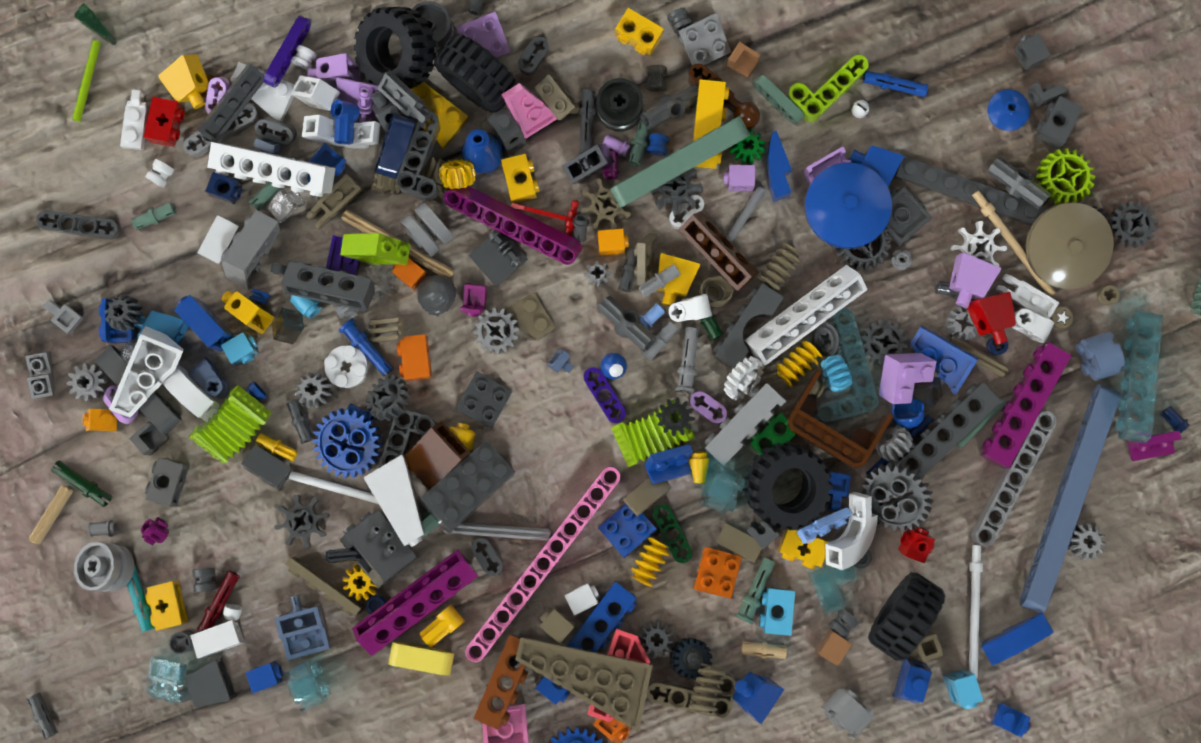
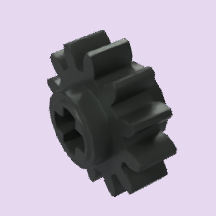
(681, 423)

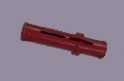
(213, 612)

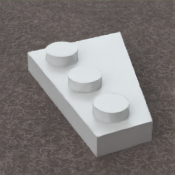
(272, 100)

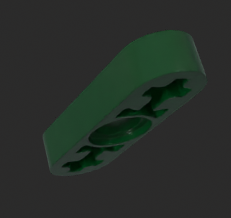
(674, 550)

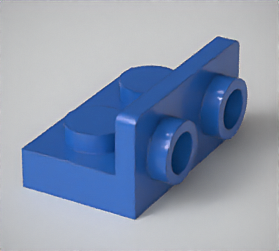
(669, 464)

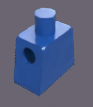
(879, 160)
(912, 681)
(757, 695)

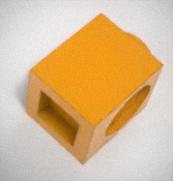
(612, 242)

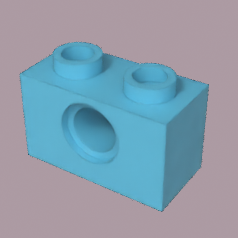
(782, 624)
(963, 688)

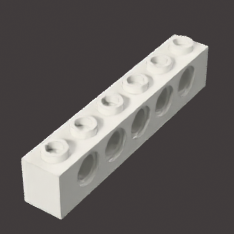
(223, 154)
(806, 314)

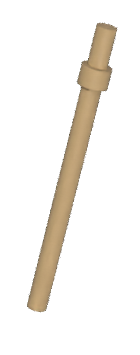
(989, 210)

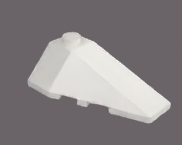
(149, 366)

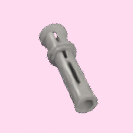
(687, 371)

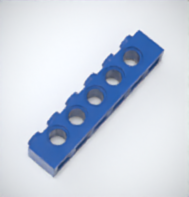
(616, 593)

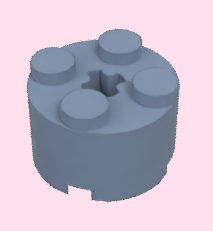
(1100, 356)

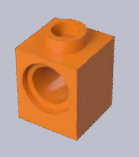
(410, 274)

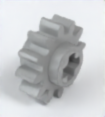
(82, 375)

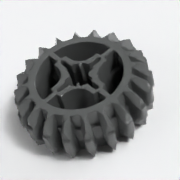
(866, 251)

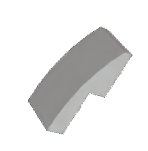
(41, 375)

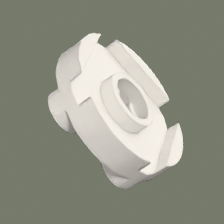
(335, 361)

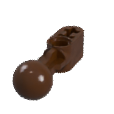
(748, 111)

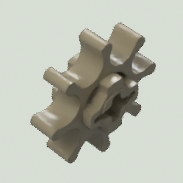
(604, 214)

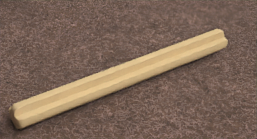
(414, 254)

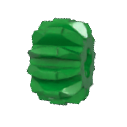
(748, 154)

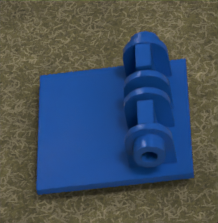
(626, 530)

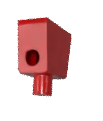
(993, 316)

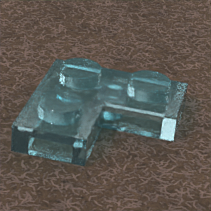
(826, 583)

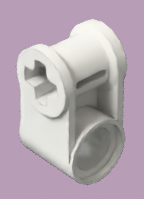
(690, 308)
(1034, 325)

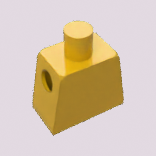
(186, 80)
(682, 283)
(247, 311)

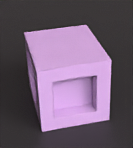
(740, 177)

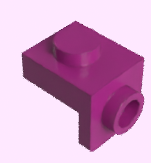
(474, 299)

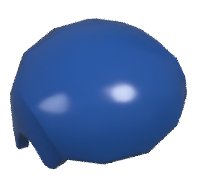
(908, 414)

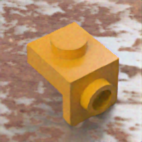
(99, 420)

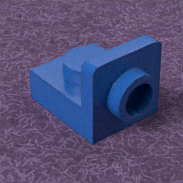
(1011, 720)

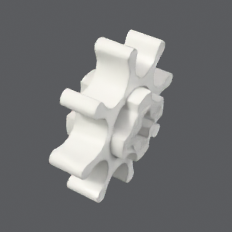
(986, 249)

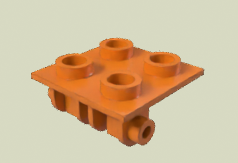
(717, 572)

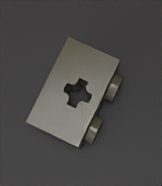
(556, 624)

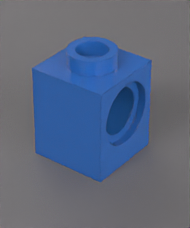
(264, 676)

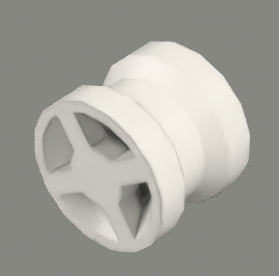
(304, 57)

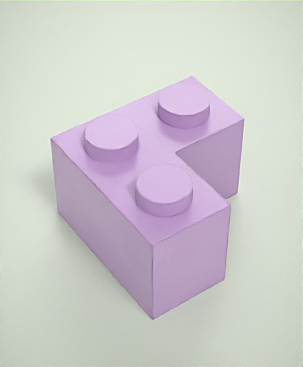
(901, 374)

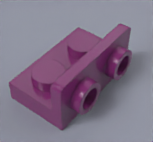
(1156, 446)

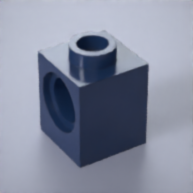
(216, 184)

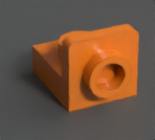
(614, 730)

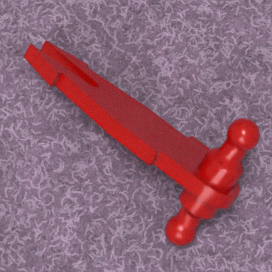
(568, 219)

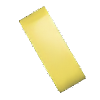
(421, 658)

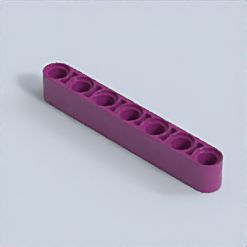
(523, 223)

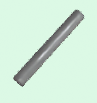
(745, 214)

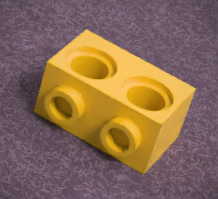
(642, 28)

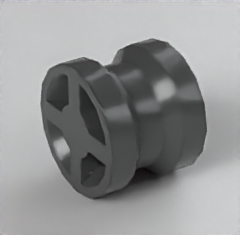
(679, 19)

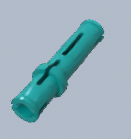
(145, 624)

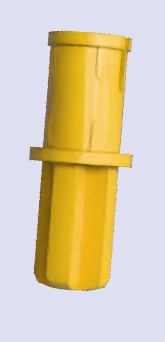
(276, 447)

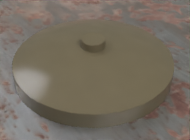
(1069, 245)

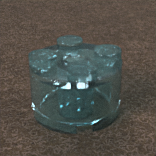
(722, 489)
(307, 685)

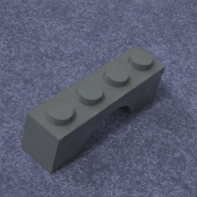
(763, 304)

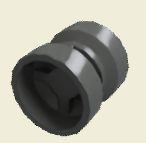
(204, 579)
(839, 627)
(179, 644)

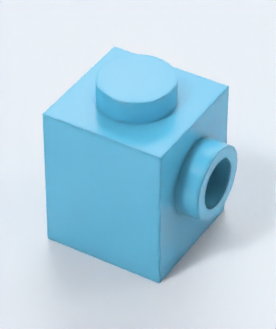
(240, 349)

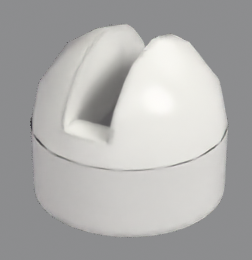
(857, 111)
(232, 612)

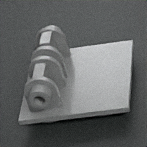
(704, 40)

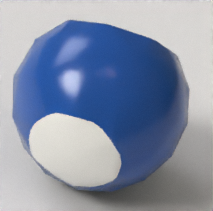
(613, 366)

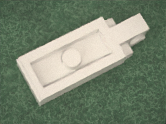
(134, 122)

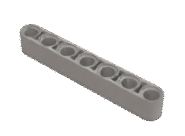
(1005, 485)

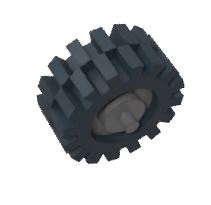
(688, 656)

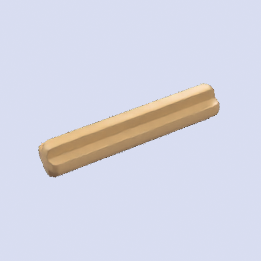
(50, 514)

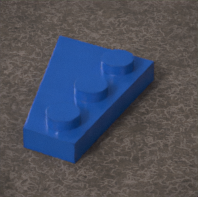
(952, 361)

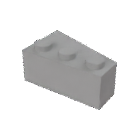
(249, 247)

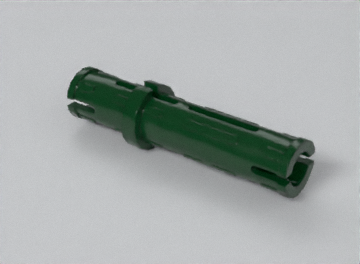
(89, 489)

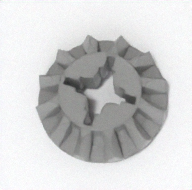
(954, 327)

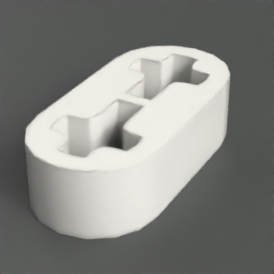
(683, 209)

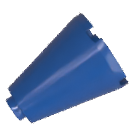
(483, 151)

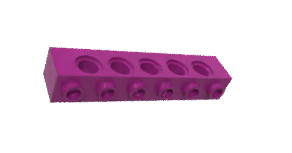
(1056, 361)
(414, 602)

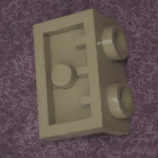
(556, 97)

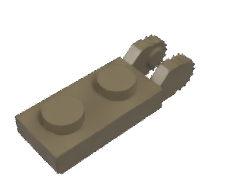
(342, 194)

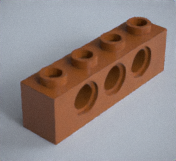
(486, 711)

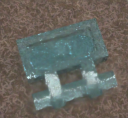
(169, 673)

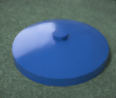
(848, 205)

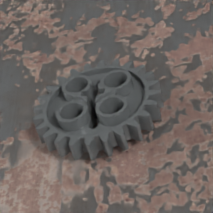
(906, 514)

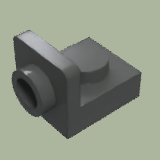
(1043, 97)

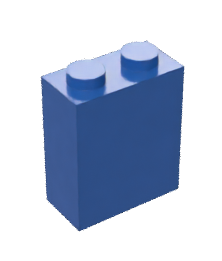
(203, 322)

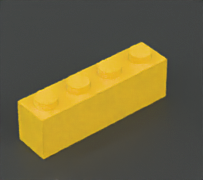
(710, 113)

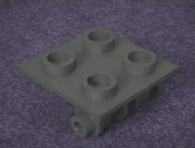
(498, 257)
(483, 400)

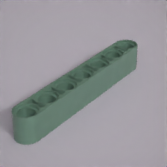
(680, 161)

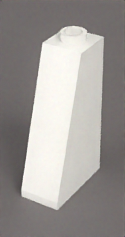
(397, 498)

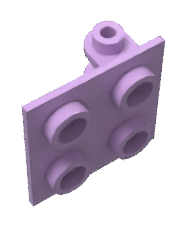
(487, 33)
(359, 94)

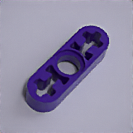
(591, 384)

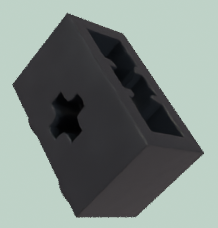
(588, 163)

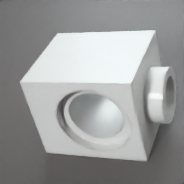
(582, 598)

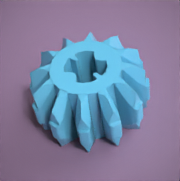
(836, 373)

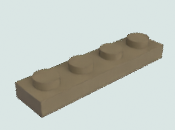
(316, 581)

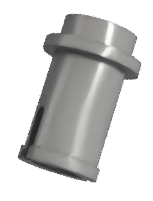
(103, 528)

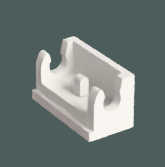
(218, 239)
(217, 639)

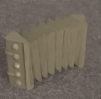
(383, 183)

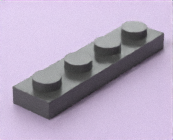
(232, 103)

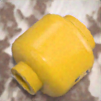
(464, 434)

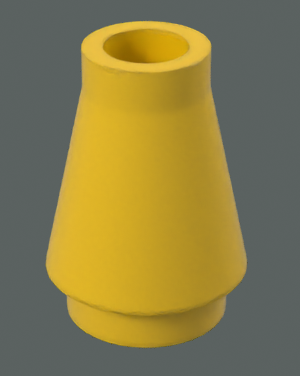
(699, 466)

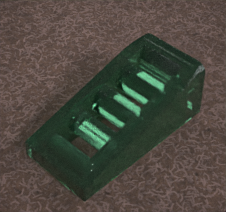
(92, 22)

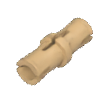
(763, 650)

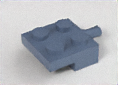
(302, 630)

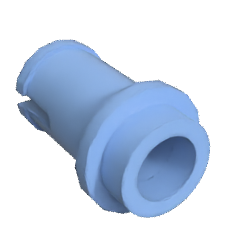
(651, 316)

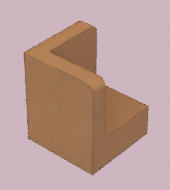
(743, 60)
(833, 648)

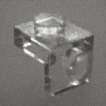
(284, 204)

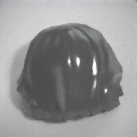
(436, 294)

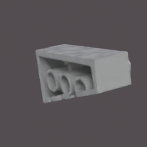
(744, 424)

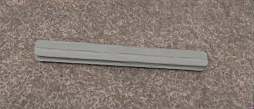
(502, 531)

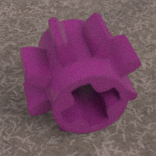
(154, 531)

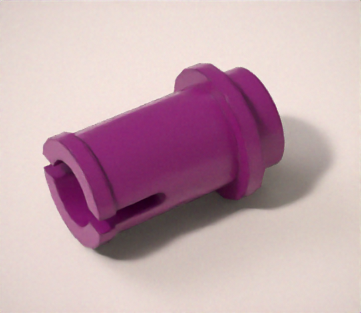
(612, 171)

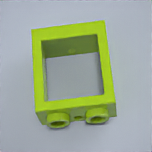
(375, 249)

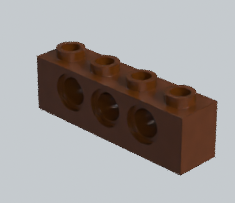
(718, 250)

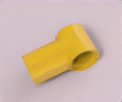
(445, 623)

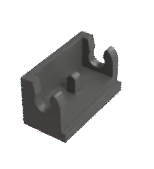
(266, 467)
(764, 534)

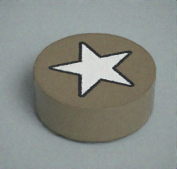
(1062, 318)

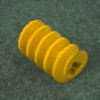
(798, 362)
(650, 562)

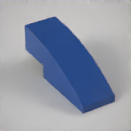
(777, 169)
(1016, 638)

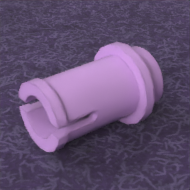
(616, 145)

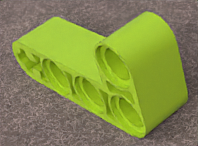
(832, 87)

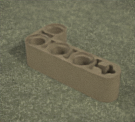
(726, 696)

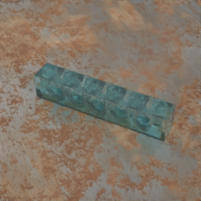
(1150, 326)

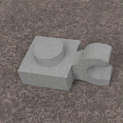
(64, 317)

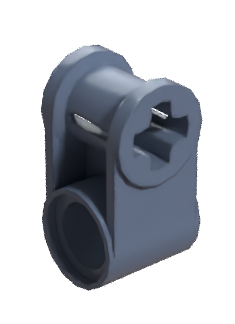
(207, 377)

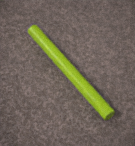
(86, 82)

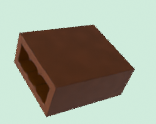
(436, 455)

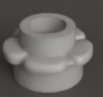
(895, 260)

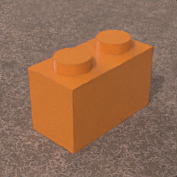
(415, 358)

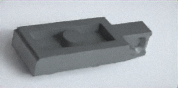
(403, 97)

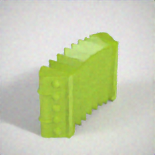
(231, 426)
(647, 438)

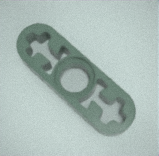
(778, 99)

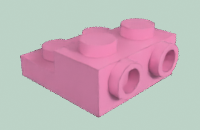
(515, 730)

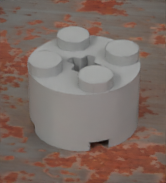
(847, 713)

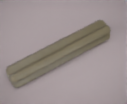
(984, 359)

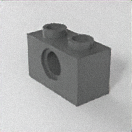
(1066, 113)
(177, 475)

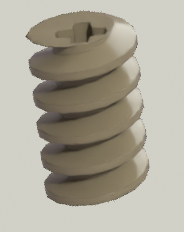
(780, 266)
(708, 688)

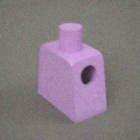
(335, 66)
(972, 278)

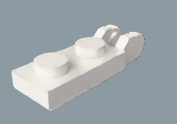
(1029, 297)

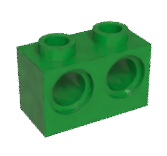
(770, 434)

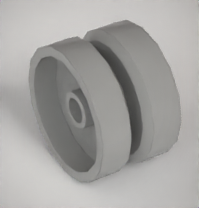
(427, 229)
(103, 567)

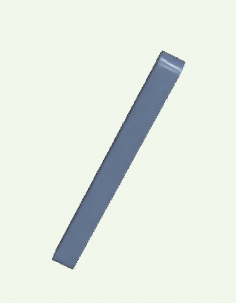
(1069, 499)

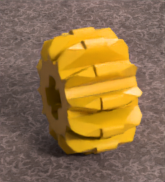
(457, 174)
(355, 587)

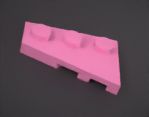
(527, 110)

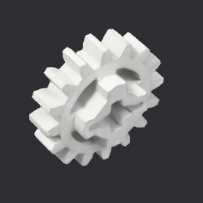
(743, 378)

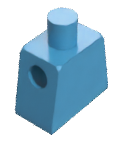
(169, 325)

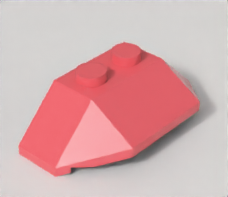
(624, 646)

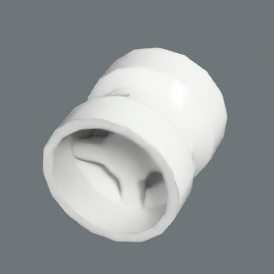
(162, 169)

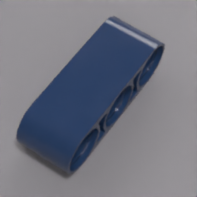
(394, 146)

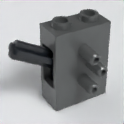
(374, 548)

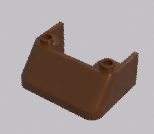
(850, 451)

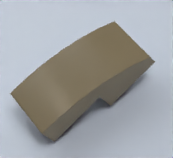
(646, 495)

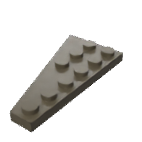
(601, 680)

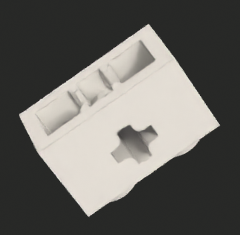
(315, 92)

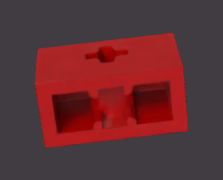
(157, 129)

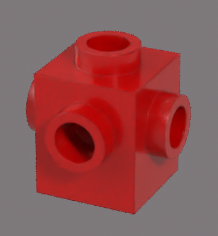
(916, 544)

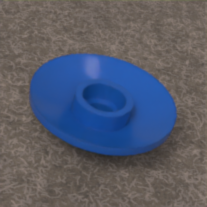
(1002, 116)

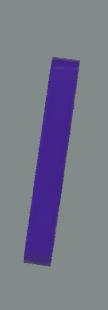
(287, 50)

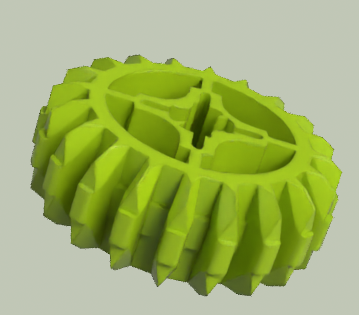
(1062, 162)

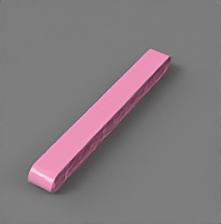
(553, 557)

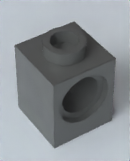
(1031, 51)

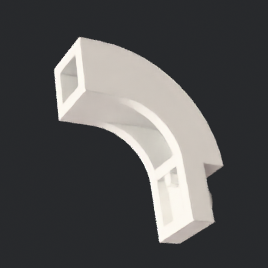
(322, 130)
(190, 394)
(857, 536)

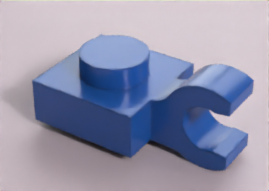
(840, 489)

